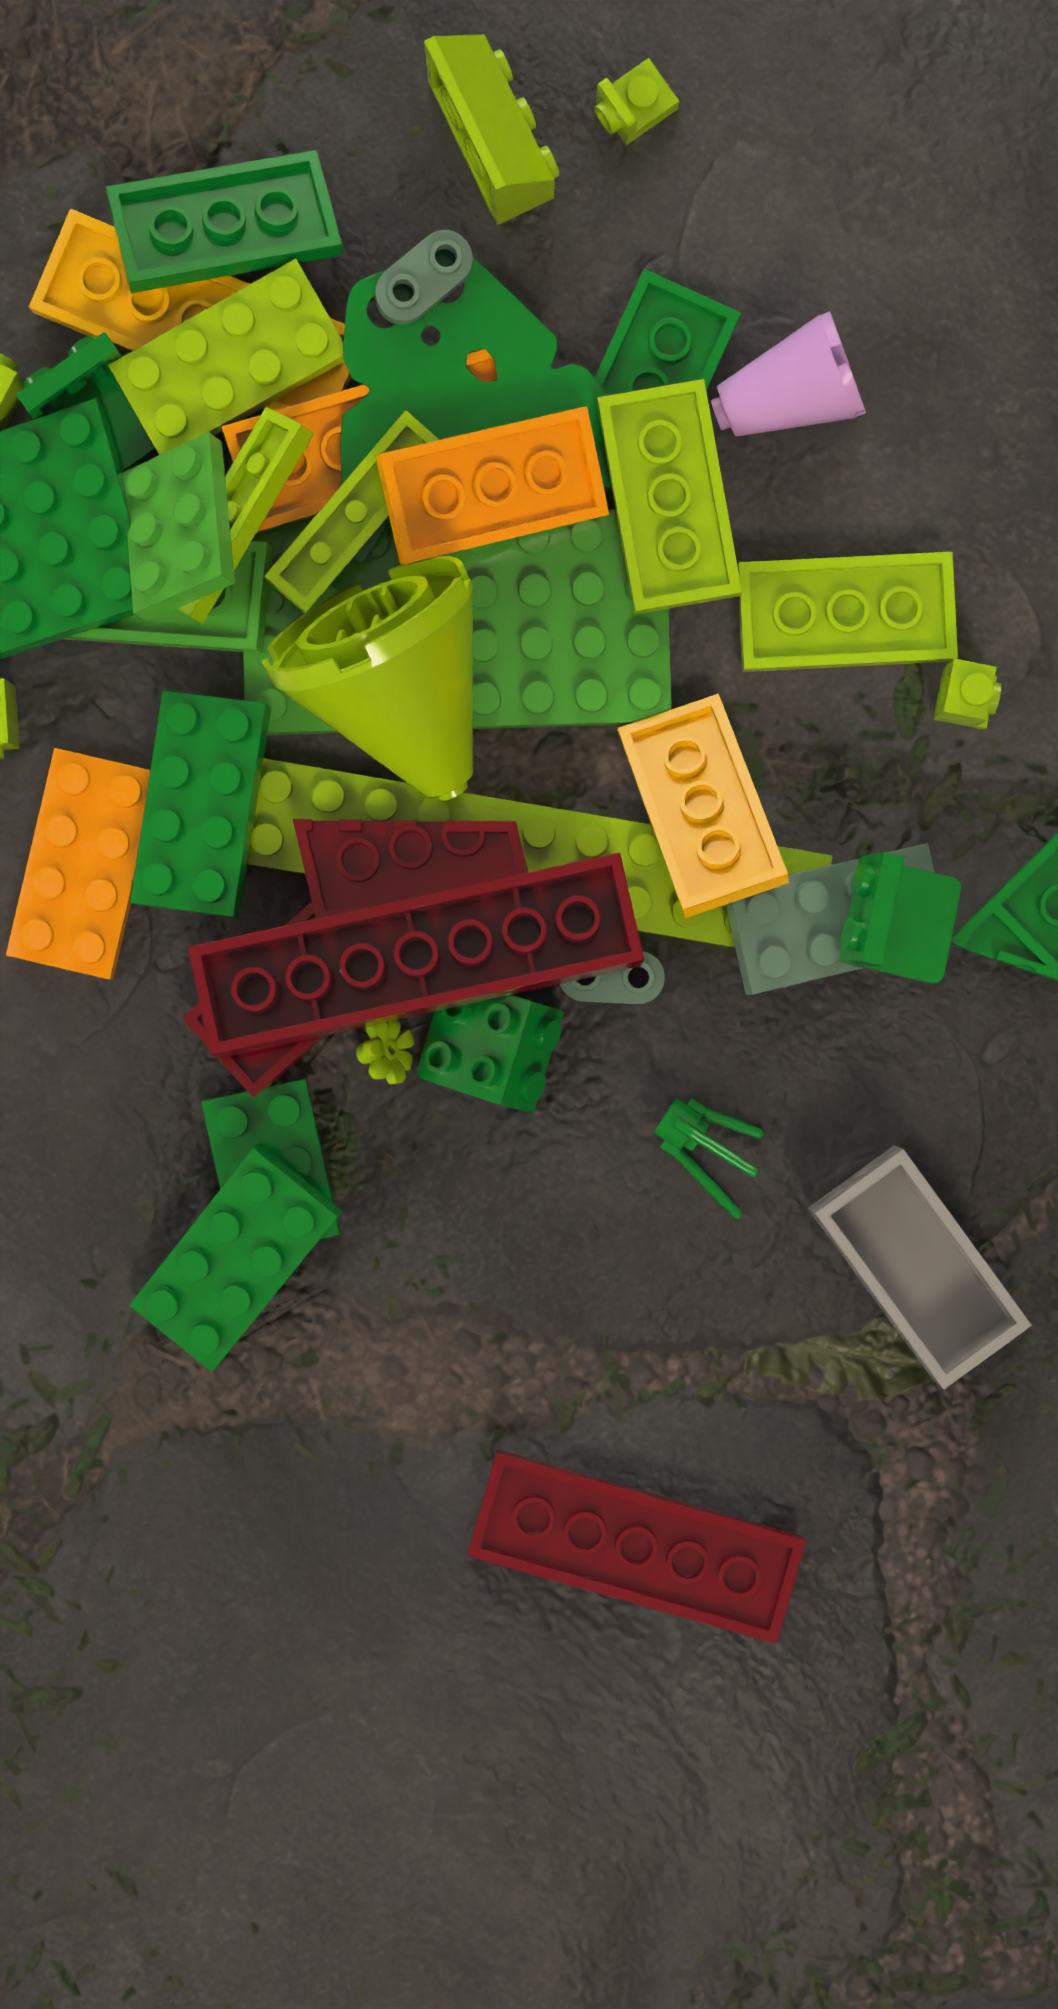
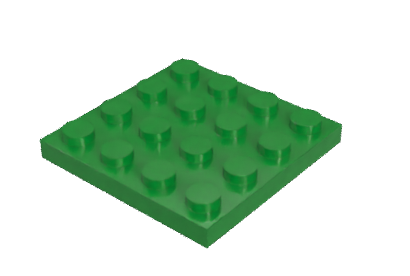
(61, 529)

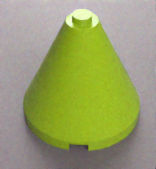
(392, 671)

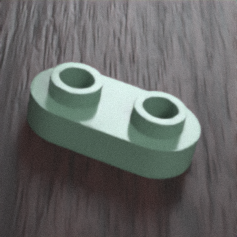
(424, 276)
(616, 988)

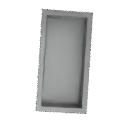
(919, 1266)

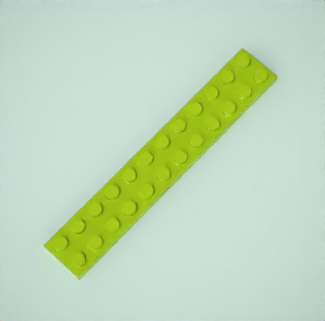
(546, 834)

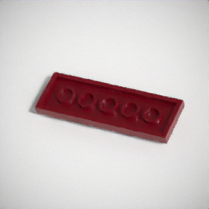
(636, 1546)

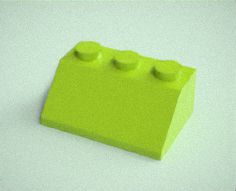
(490, 124)

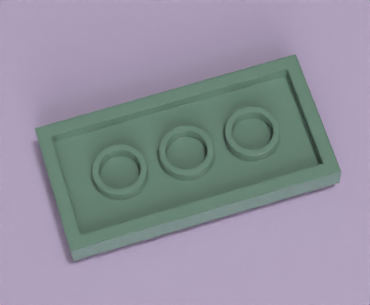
(797, 927)

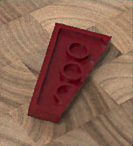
(388, 861)

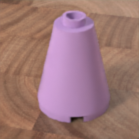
(791, 384)

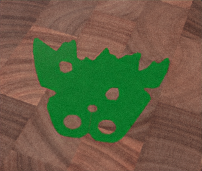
(434, 378)

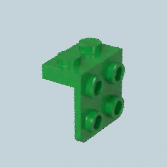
(87, 377)
(899, 919)
(492, 1050)

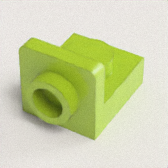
(634, 102)

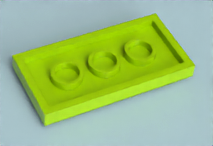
(230, 359)
(669, 496)
(847, 611)

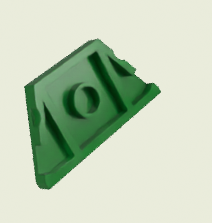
(1020, 918)

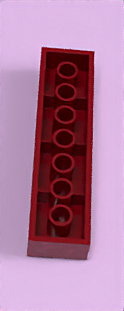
(416, 956)

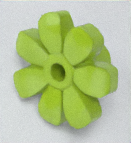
(387, 1051)

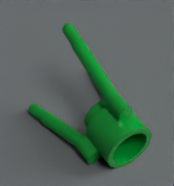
(684, 1128)

